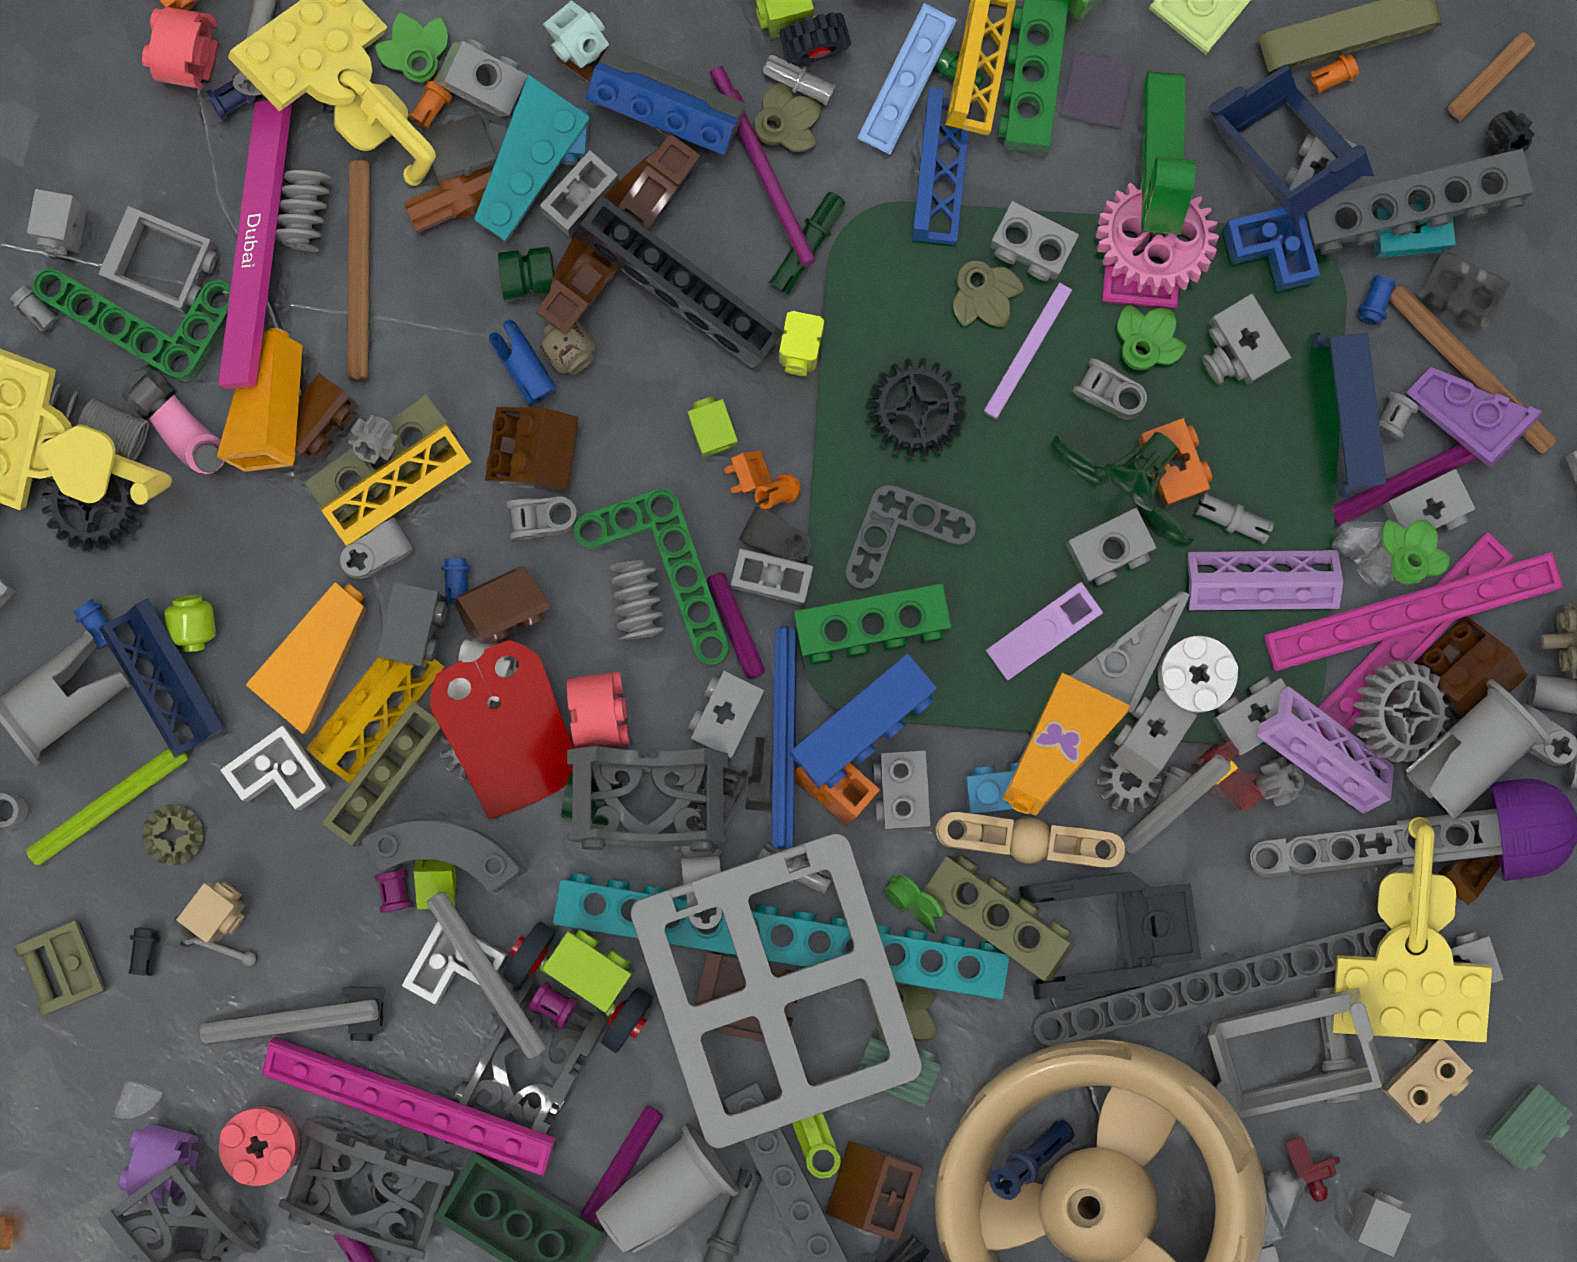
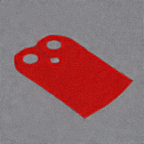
(509, 751)

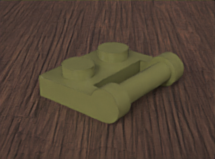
(70, 962)

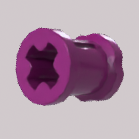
(393, 891)
(553, 1004)

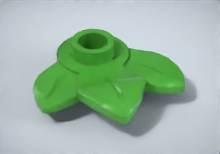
(413, 43)
(1151, 332)
(1413, 551)
(906, 894)

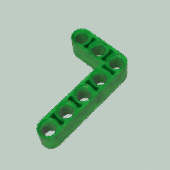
(1166, 175)
(137, 330)
(673, 561)

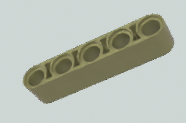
(1347, 32)

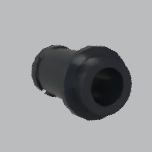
(143, 951)

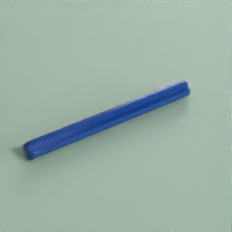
(784, 738)

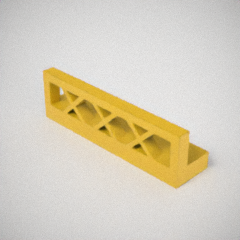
(964, 89)
(401, 491)
(367, 704)

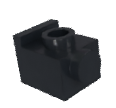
(364, 1030)

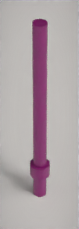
(766, 173)

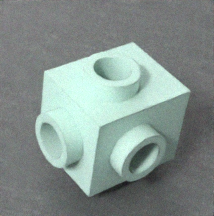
(576, 34)

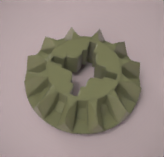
(185, 847)

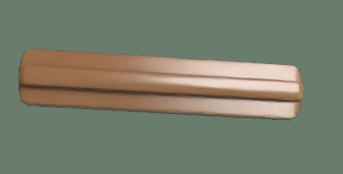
(1491, 76)

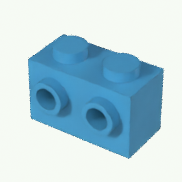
(986, 789)

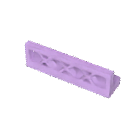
(1027, 351)
(1264, 586)
(1327, 759)

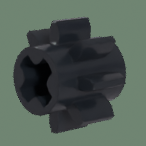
(1510, 132)

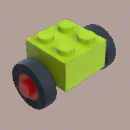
(588, 973)

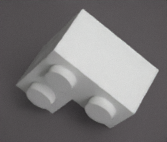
(280, 761)
(440, 962)

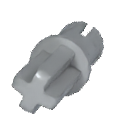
(799, 79)

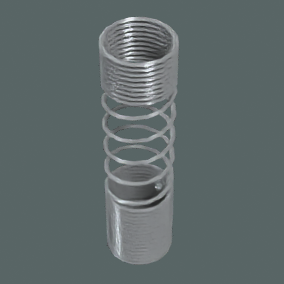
(123, 428)

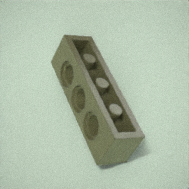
(329, 481)
(383, 775)
(1054, 941)

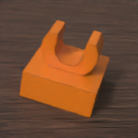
(750, 470)

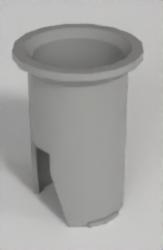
(38, 709)
(1477, 750)
(666, 1193)

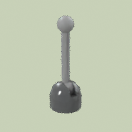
(181, 938)

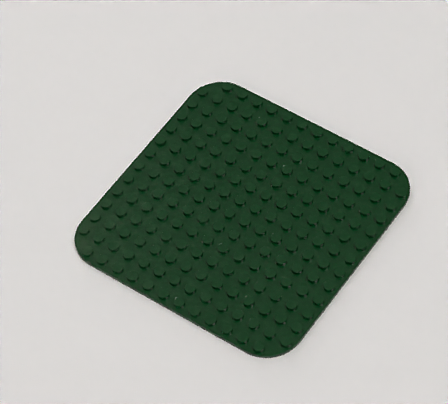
(1263, 442)

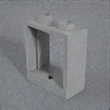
(124, 246)

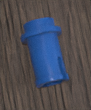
(1377, 300)
(455, 578)
(92, 619)

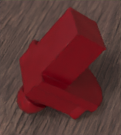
(1312, 1173)

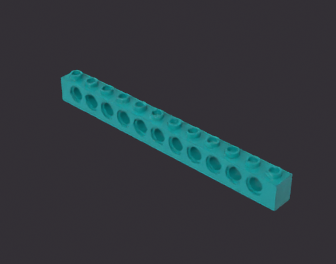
(987, 982)

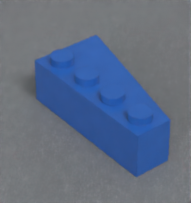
(863, 721)

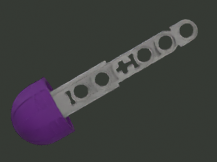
(1528, 829)

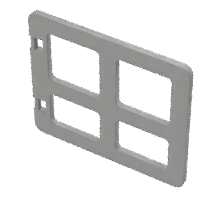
(767, 995)

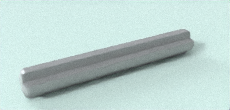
(1176, 804)

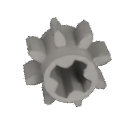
(373, 439)
(1280, 781)

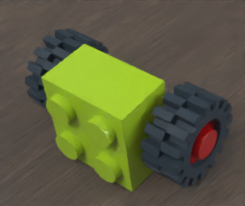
(801, 34)

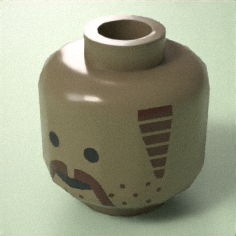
(568, 352)

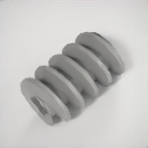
(300, 209)
(636, 599)

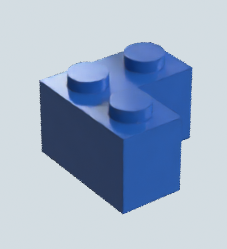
(1279, 238)

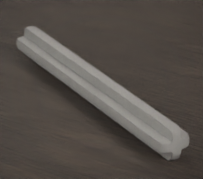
(486, 975)
(289, 1021)

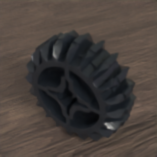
(898, 412)
(92, 520)

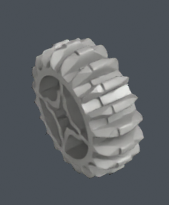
(1393, 733)

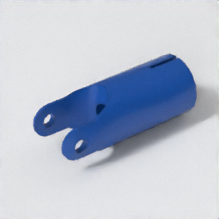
(523, 365)

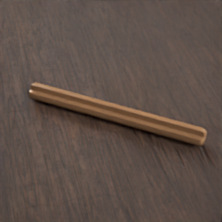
(358, 270)
(1462, 358)

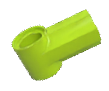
(813, 1136)

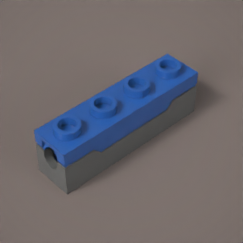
(665, 101)

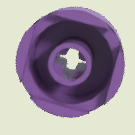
(154, 1152)

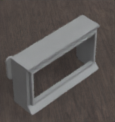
(1303, 1090)

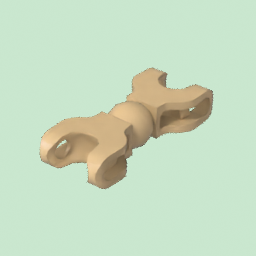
(1030, 840)

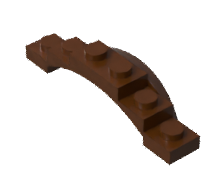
(639, 194)

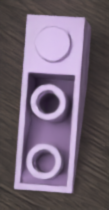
(1044, 631)

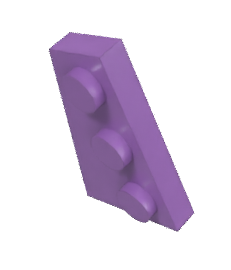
(1473, 417)

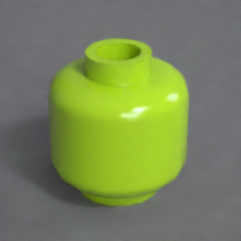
(190, 622)

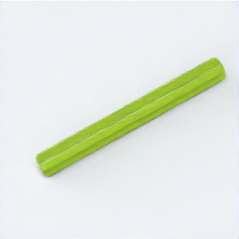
(104, 806)

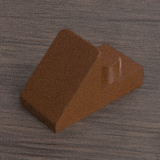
(1471, 874)

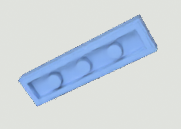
(907, 79)

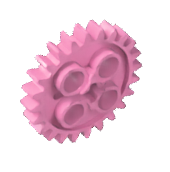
(1180, 258)

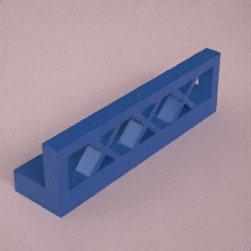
(927, 175)

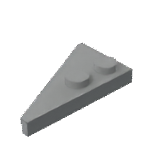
(1130, 661)

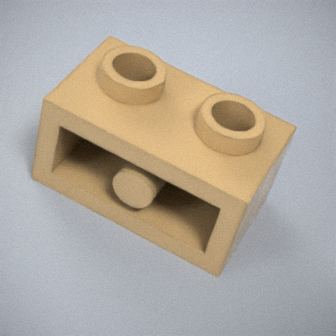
(213, 912)
(1427, 1081)

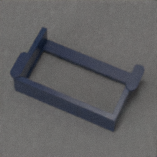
(1244, 107)
(1356, 410)

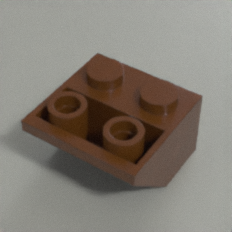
(321, 414)
(531, 447)
(500, 604)
(1467, 660)
(874, 1190)

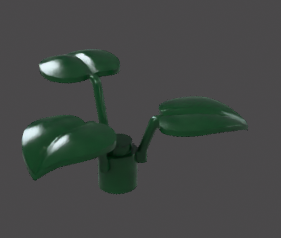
(1134, 482)

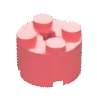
(181, 47)
(598, 710)
(251, 1166)

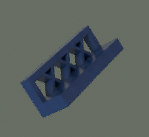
(173, 672)

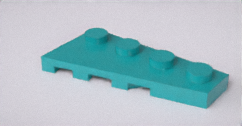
(532, 150)

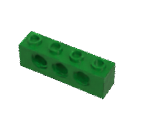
(1036, 132)
(927, 600)

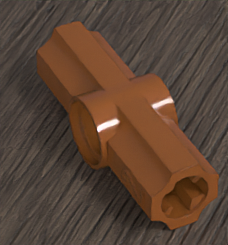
(452, 199)

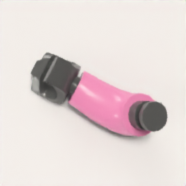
(175, 424)

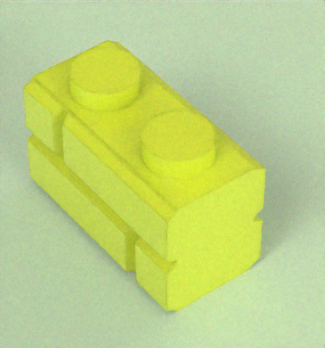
(801, 343)

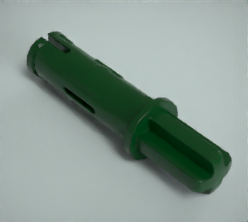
(815, 231)

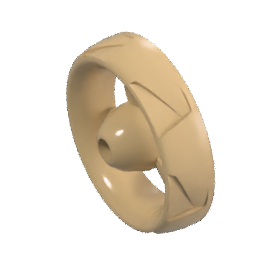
(1133, 1125)

